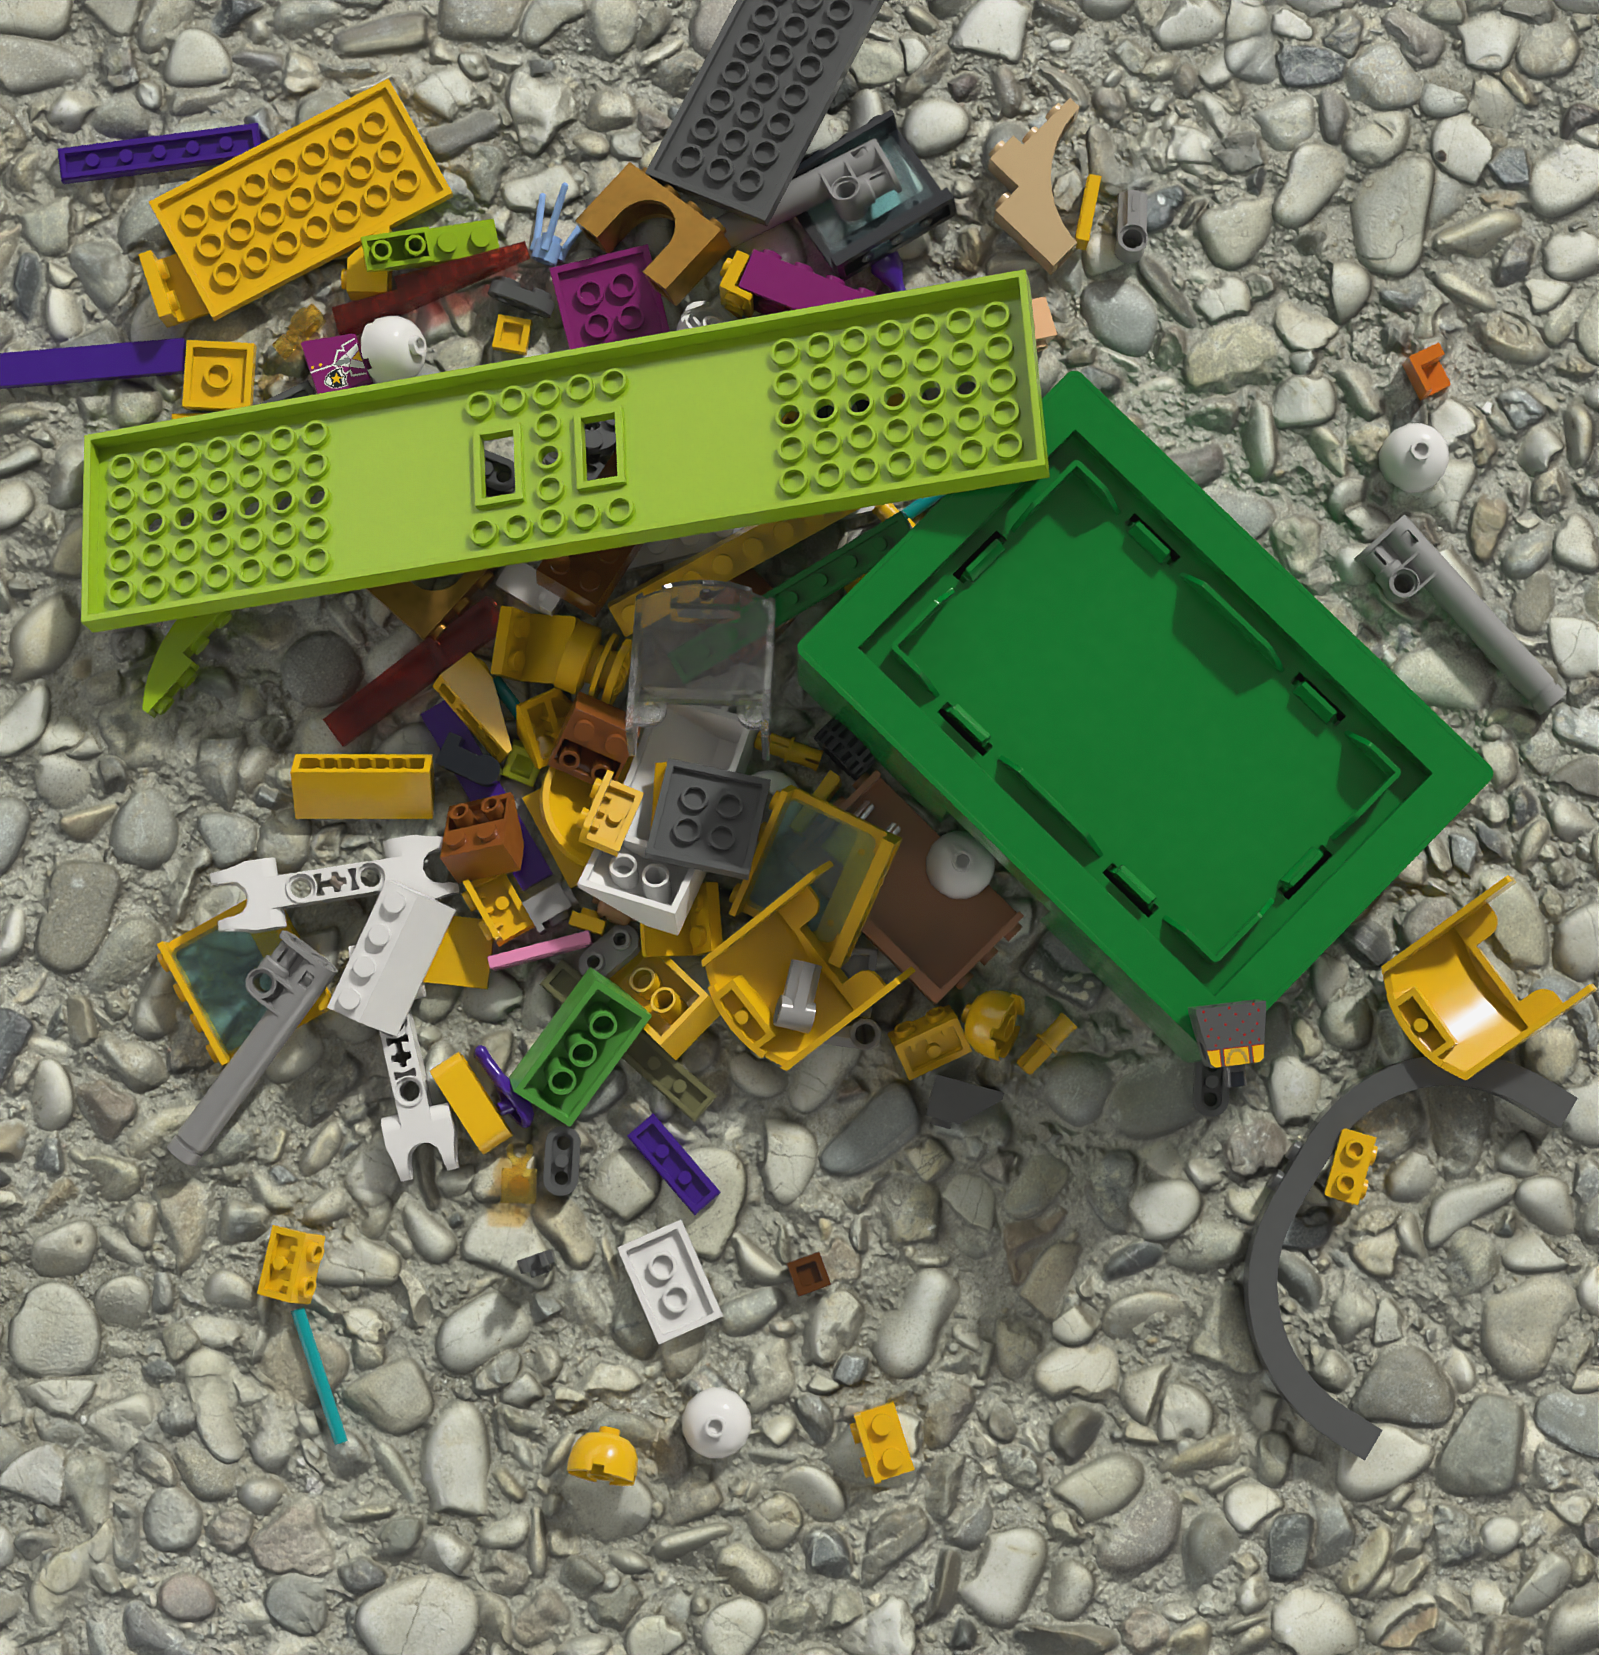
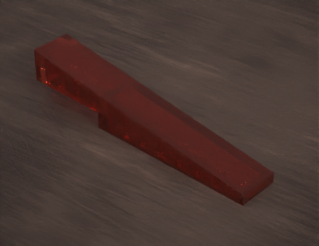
(426, 286)
(414, 672)

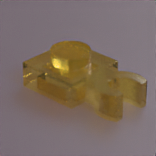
(302, 327)
(519, 1182)

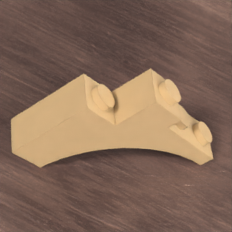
(1030, 210)

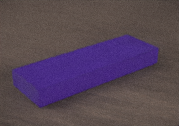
(673, 1164)

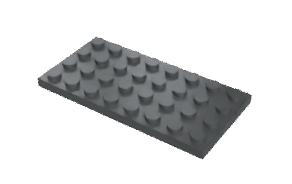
(760, 101)

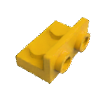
(929, 1041)
(291, 1265)
(882, 1442)

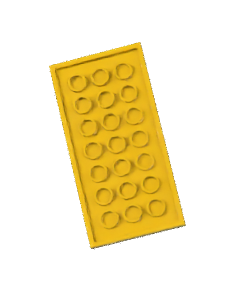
(300, 199)

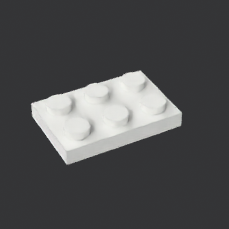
(670, 1281)

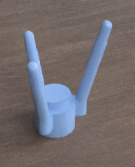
(547, 248)

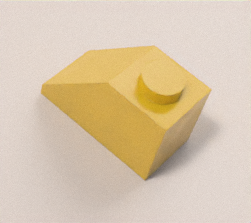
(358, 281)

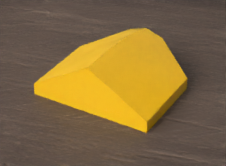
(540, 723)

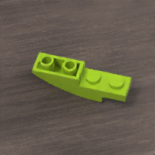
(427, 245)
(172, 663)

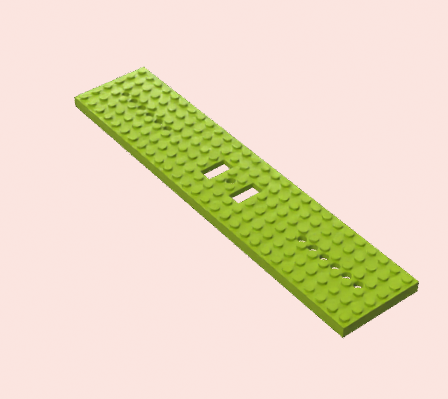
(693, 452)

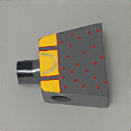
(1230, 1036)

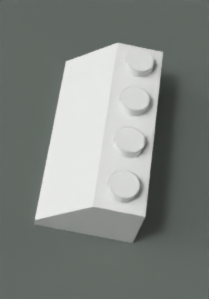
(391, 958)

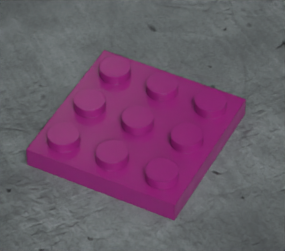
(608, 298)

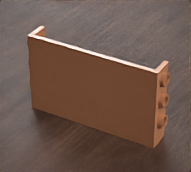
(915, 921)

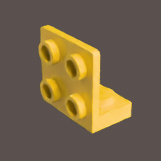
(171, 289)
(530, 645)
(699, 933)

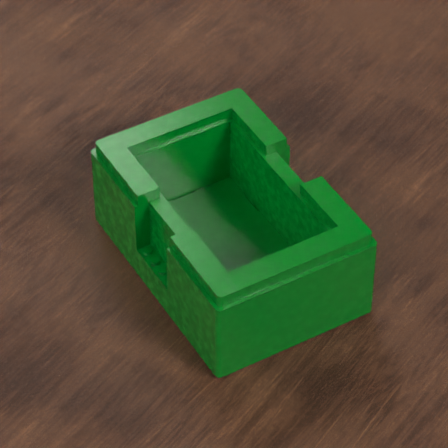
(1145, 710)

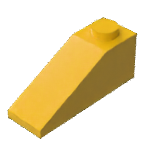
(474, 699)

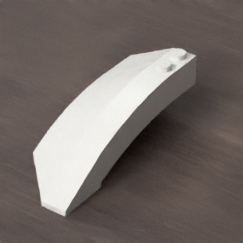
(651, 889)

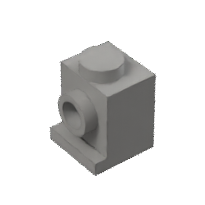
(550, 906)

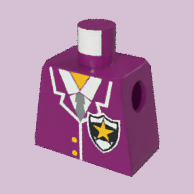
(337, 363)

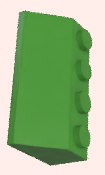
(579, 1047)

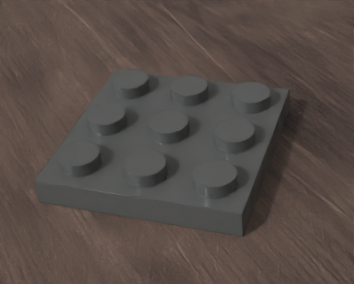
(708, 819)

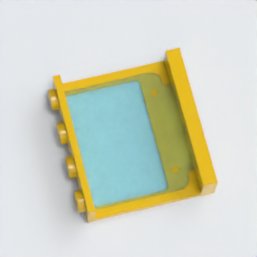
(804, 836)
(212, 979)

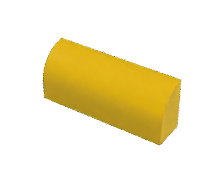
(363, 786)

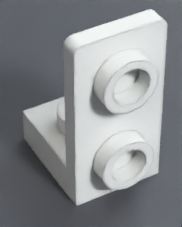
(521, 583)

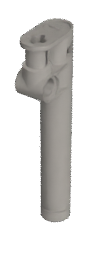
(848, 180)
(1410, 556)
(297, 982)

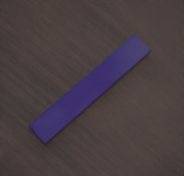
(156, 153)
(92, 363)
(441, 721)

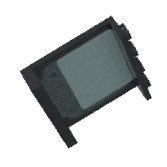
(888, 222)

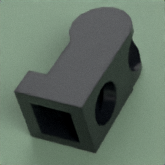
(479, 769)

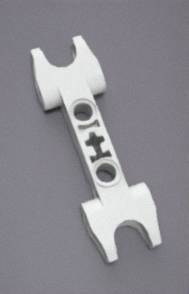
(271, 893)
(417, 1119)

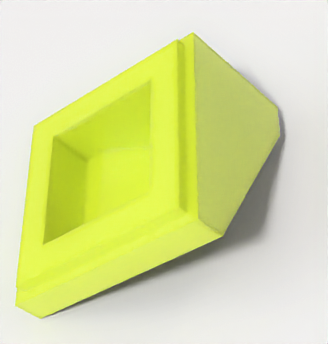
(519, 765)

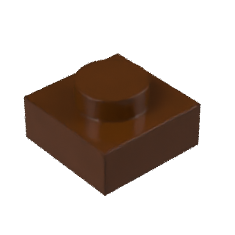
(808, 1273)

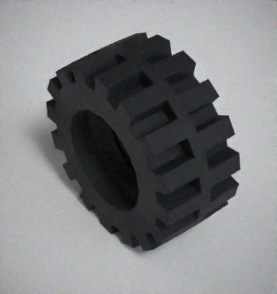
(844, 749)

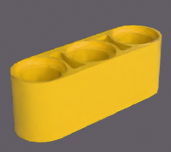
(471, 1103)

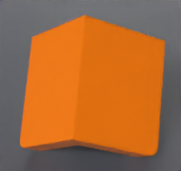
(1426, 371)

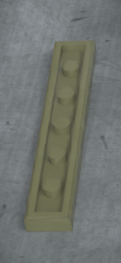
(644, 1055)

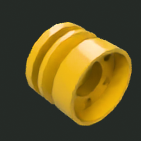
(594, 664)

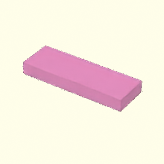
(540, 951)

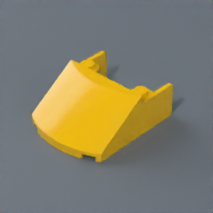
(752, 970)
(1457, 1001)

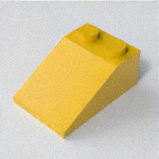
(673, 999)

